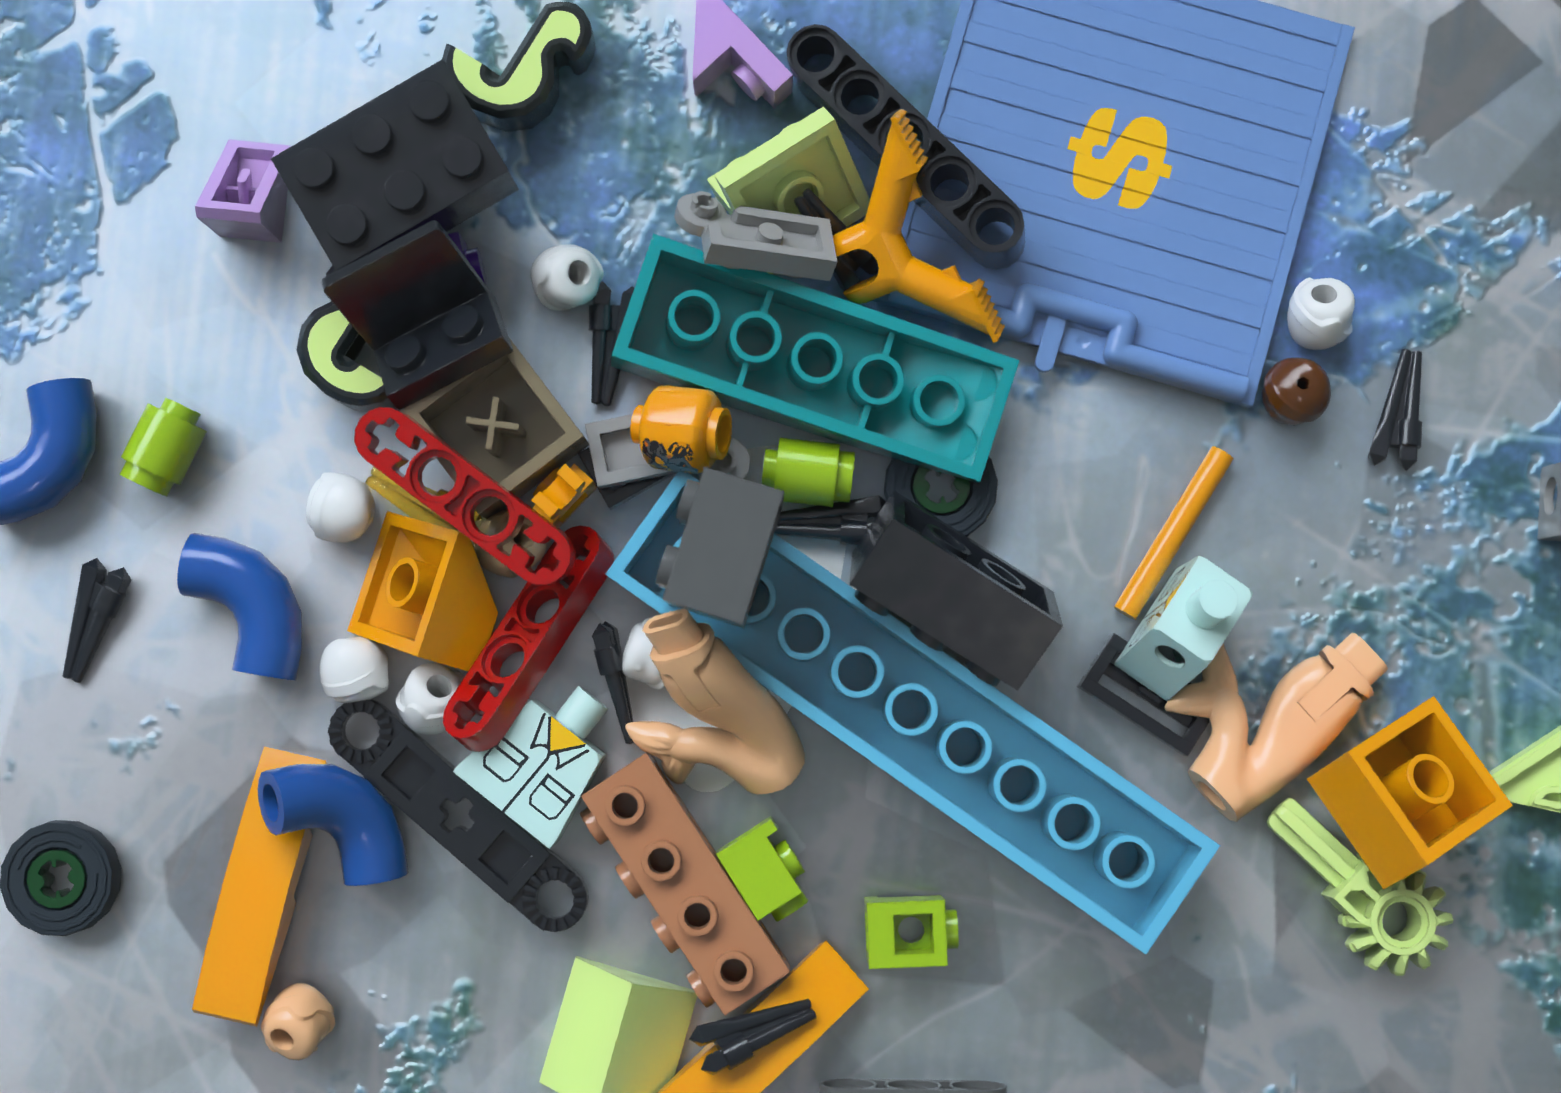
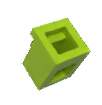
(764, 871)
(889, 950)

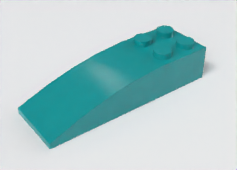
(814, 361)

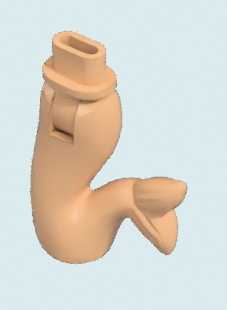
(706, 680)
(1296, 727)

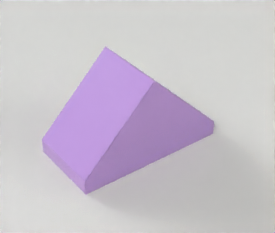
(245, 193)

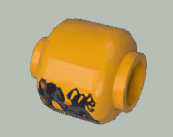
(682, 429)

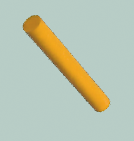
(1173, 532)

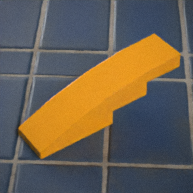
(252, 909)
(820, 978)

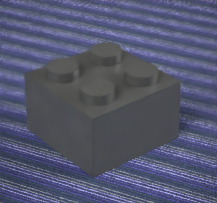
(722, 546)

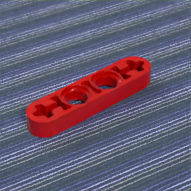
(460, 502)
(537, 640)

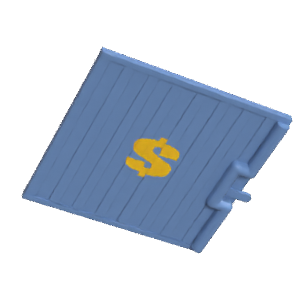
(1152, 174)

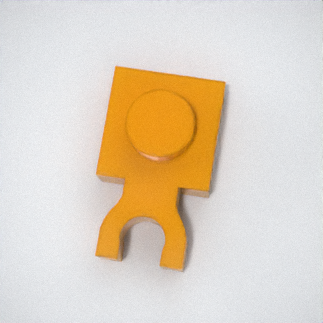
(562, 493)

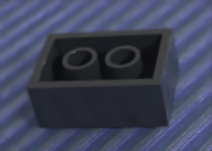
(395, 167)
(954, 592)

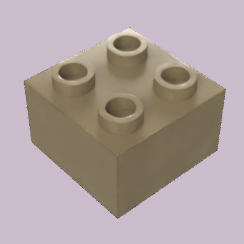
(503, 425)

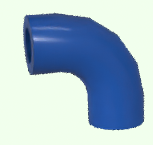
(56, 450)
(256, 595)
(344, 807)

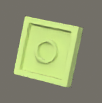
(796, 159)

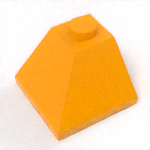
(425, 594)

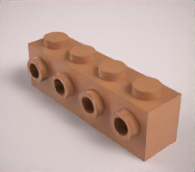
(685, 883)

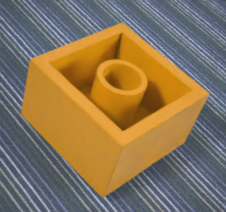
(1409, 793)

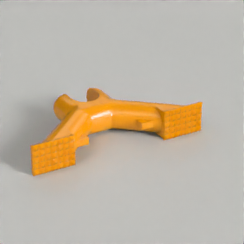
(883, 238)

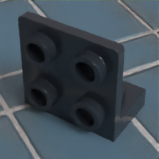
(420, 313)

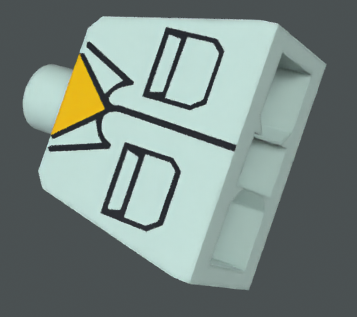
(1190, 616)
(541, 765)

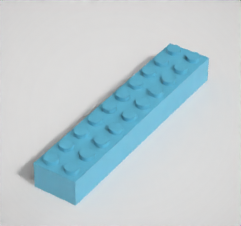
(946, 735)

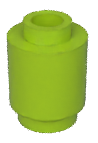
(162, 446)
(809, 471)

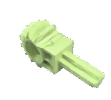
(1360, 896)

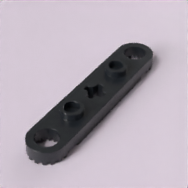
(420, 784)

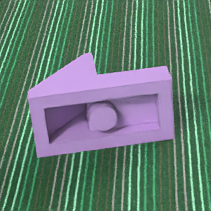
(726, 41)

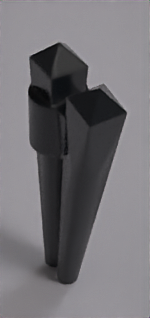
(847, 263)
(605, 325)
(1399, 419)
(842, 522)
(93, 612)
(609, 663)
(744, 1034)

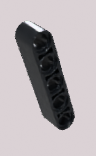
(852, 77)

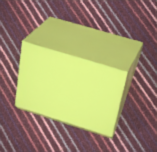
(616, 1031)

